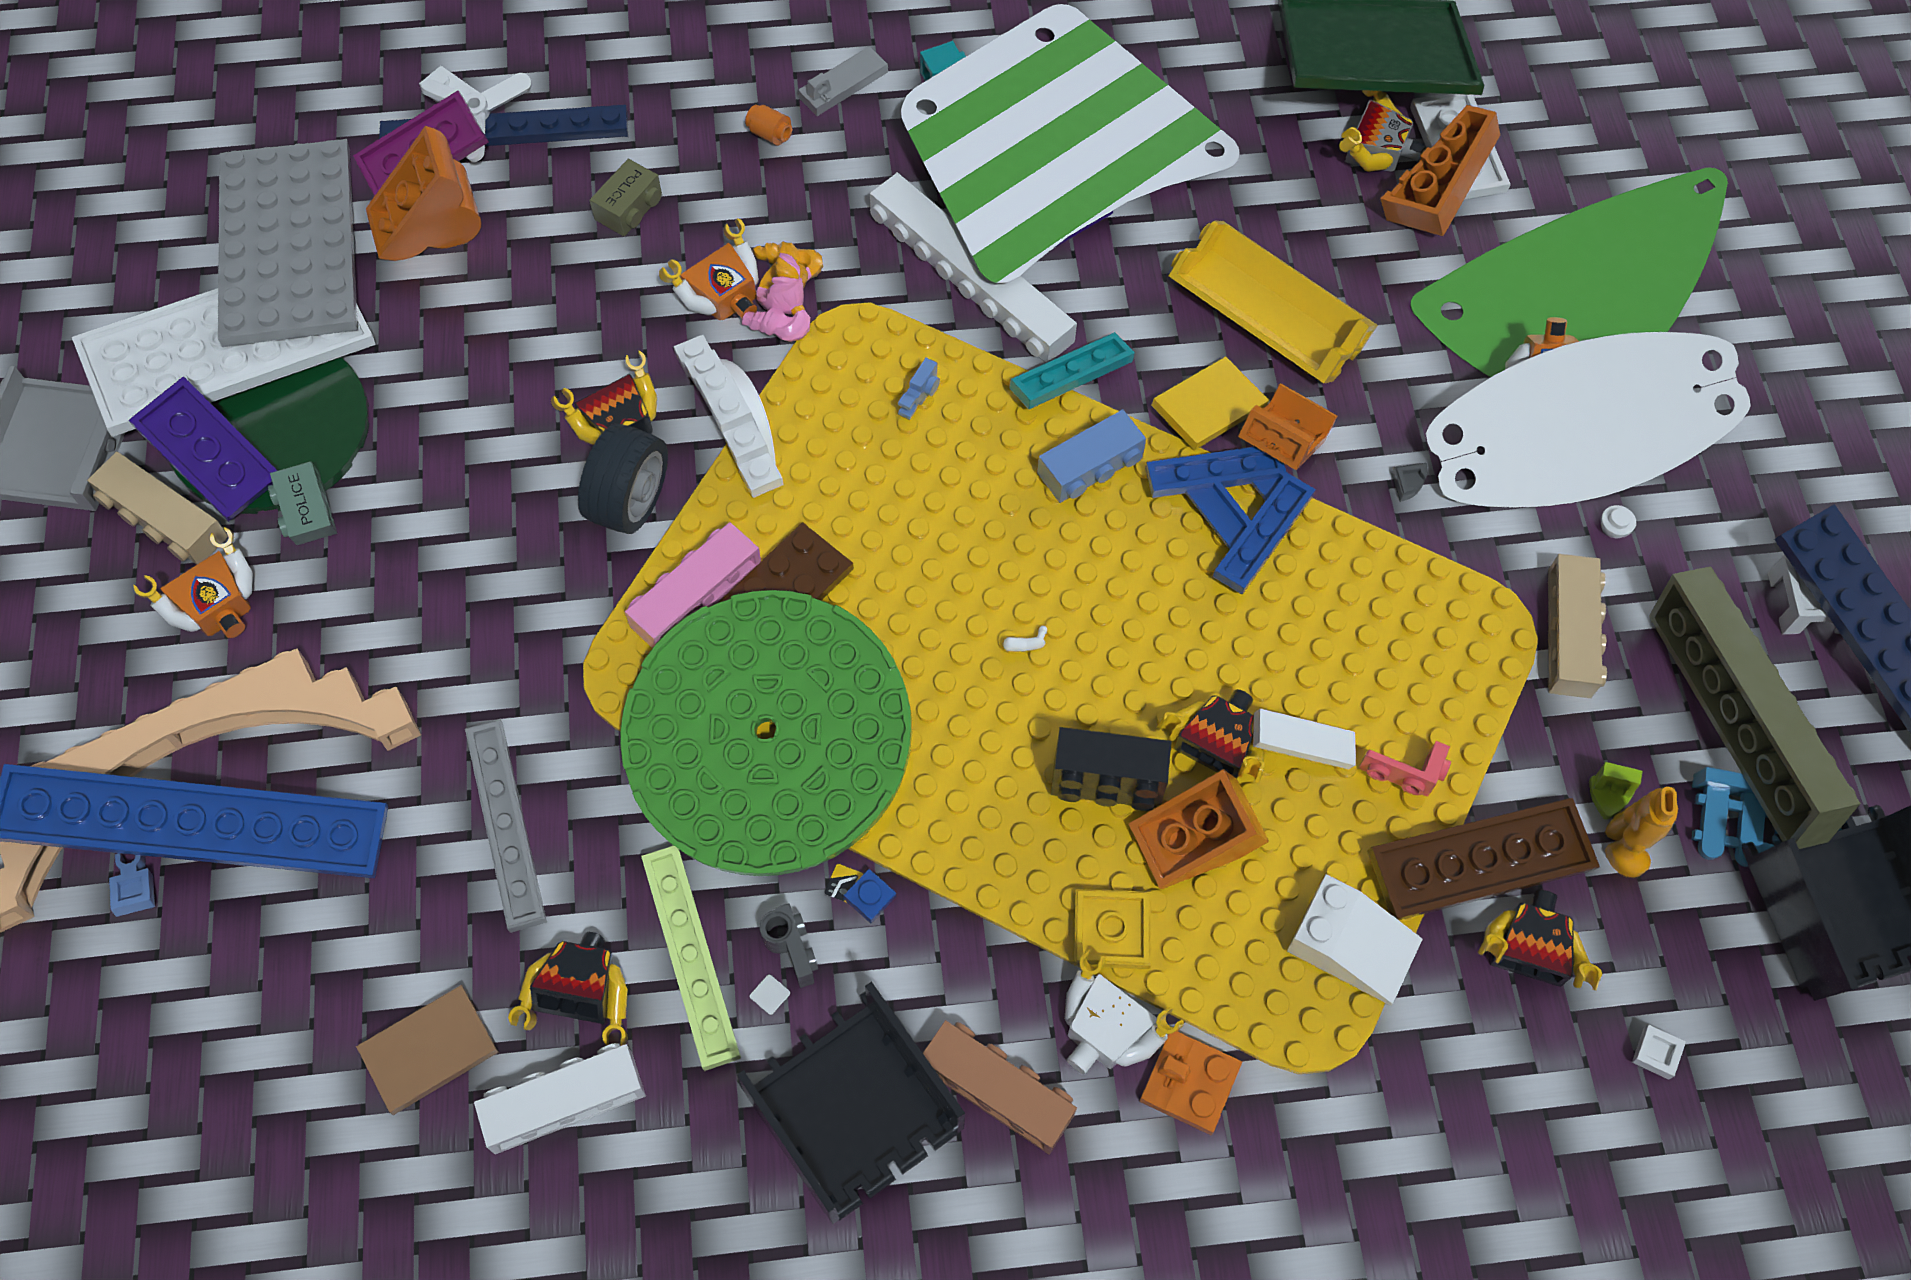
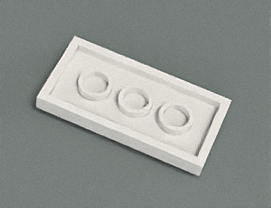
(1434, 115)

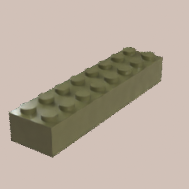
(1752, 709)

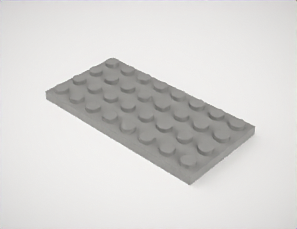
(286, 243)

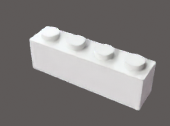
(559, 1098)

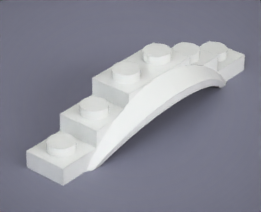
(736, 411)

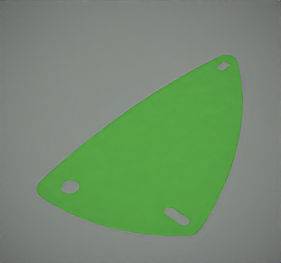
(1600, 268)

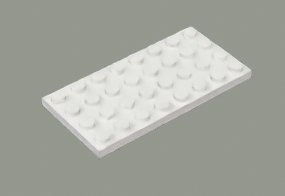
(151, 351)

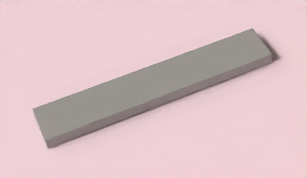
(505, 826)

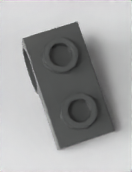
(802, 959)

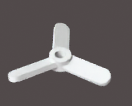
(483, 102)

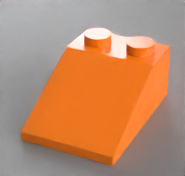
(1198, 830)

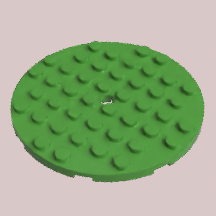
(777, 799)

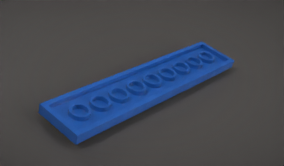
(190, 821)

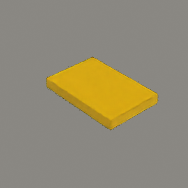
(1209, 402)

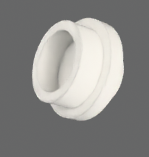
(1618, 521)

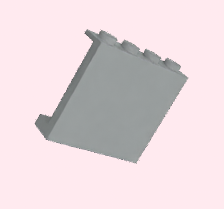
(51, 442)

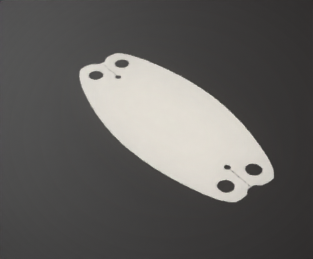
(1588, 419)

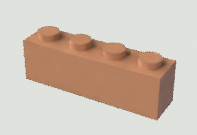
(999, 1087)

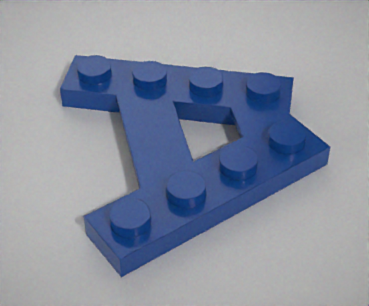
(1205, 483)

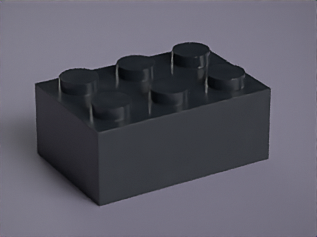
(1110, 768)

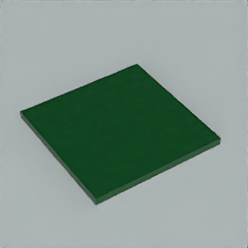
(1379, 46)

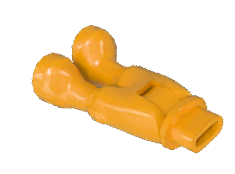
(1639, 829)

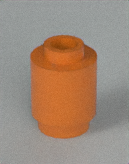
(768, 124)

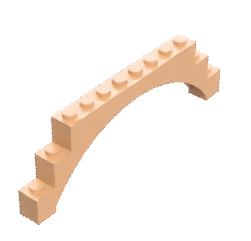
(259, 696)

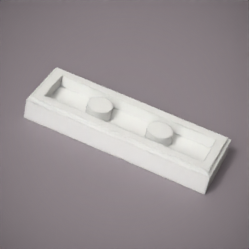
(1304, 739)

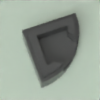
(1409, 479)

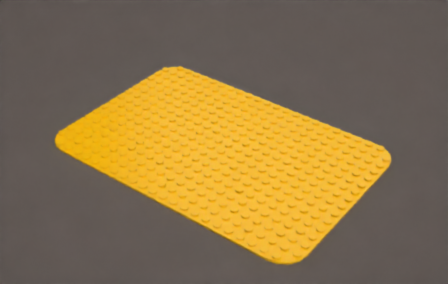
(972, 547)

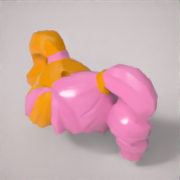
(783, 292)

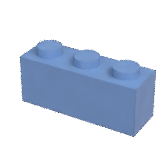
(1091, 456)

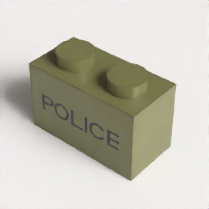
(626, 197)

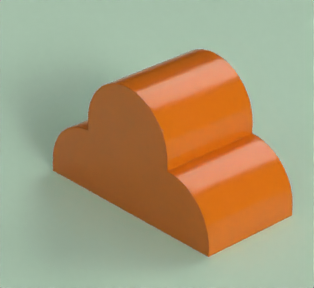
(423, 202)

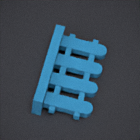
(1715, 805)

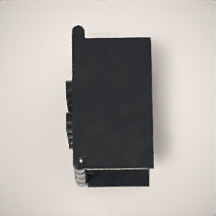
(1841, 902)
(855, 1106)

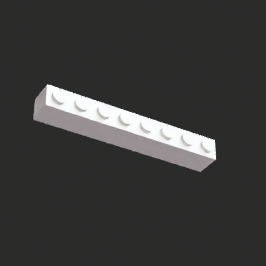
(936, 239)

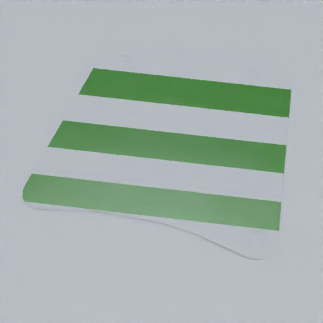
(1052, 138)

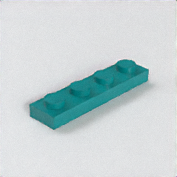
(1071, 370)

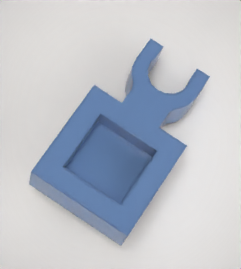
(920, 386)
(133, 888)

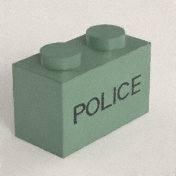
(302, 503)

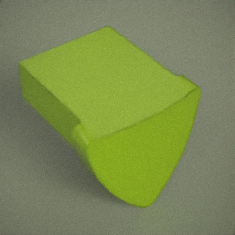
(1613, 788)

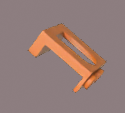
(1278, 425)

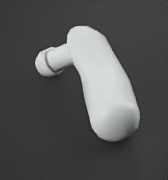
(1026, 644)

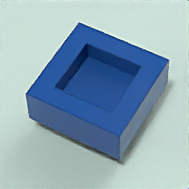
(869, 896)

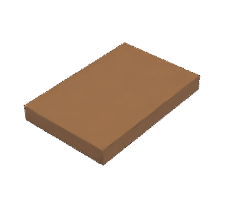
(427, 1050)

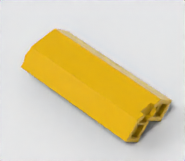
(1272, 301)

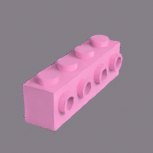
(696, 583)

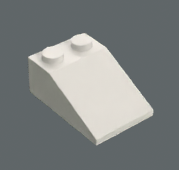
(1355, 940)

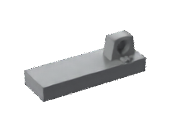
(842, 81)

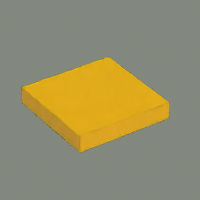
(1113, 927)

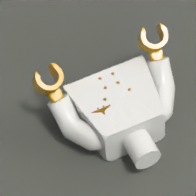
(1109, 1022)

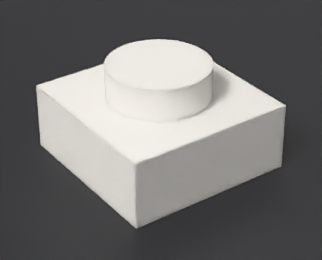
(1658, 1052)

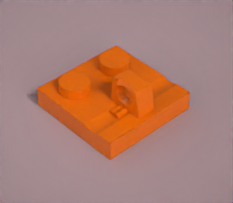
(1191, 1082)

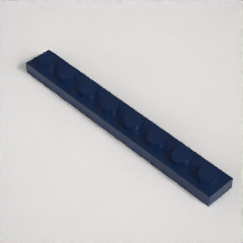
(546, 125)

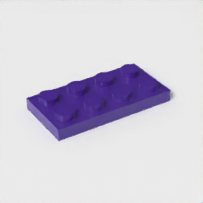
(204, 448)

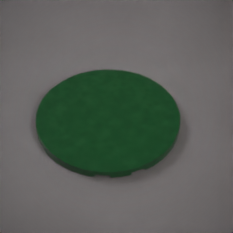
(301, 419)

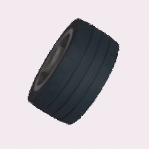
(622, 478)

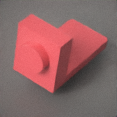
(1409, 778)

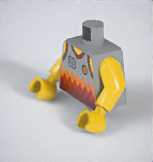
(1380, 136)

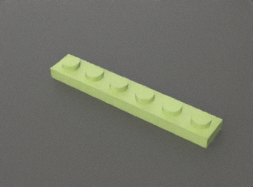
(691, 958)

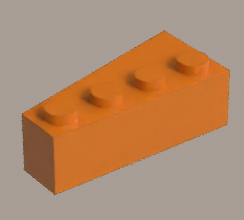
(1442, 178)

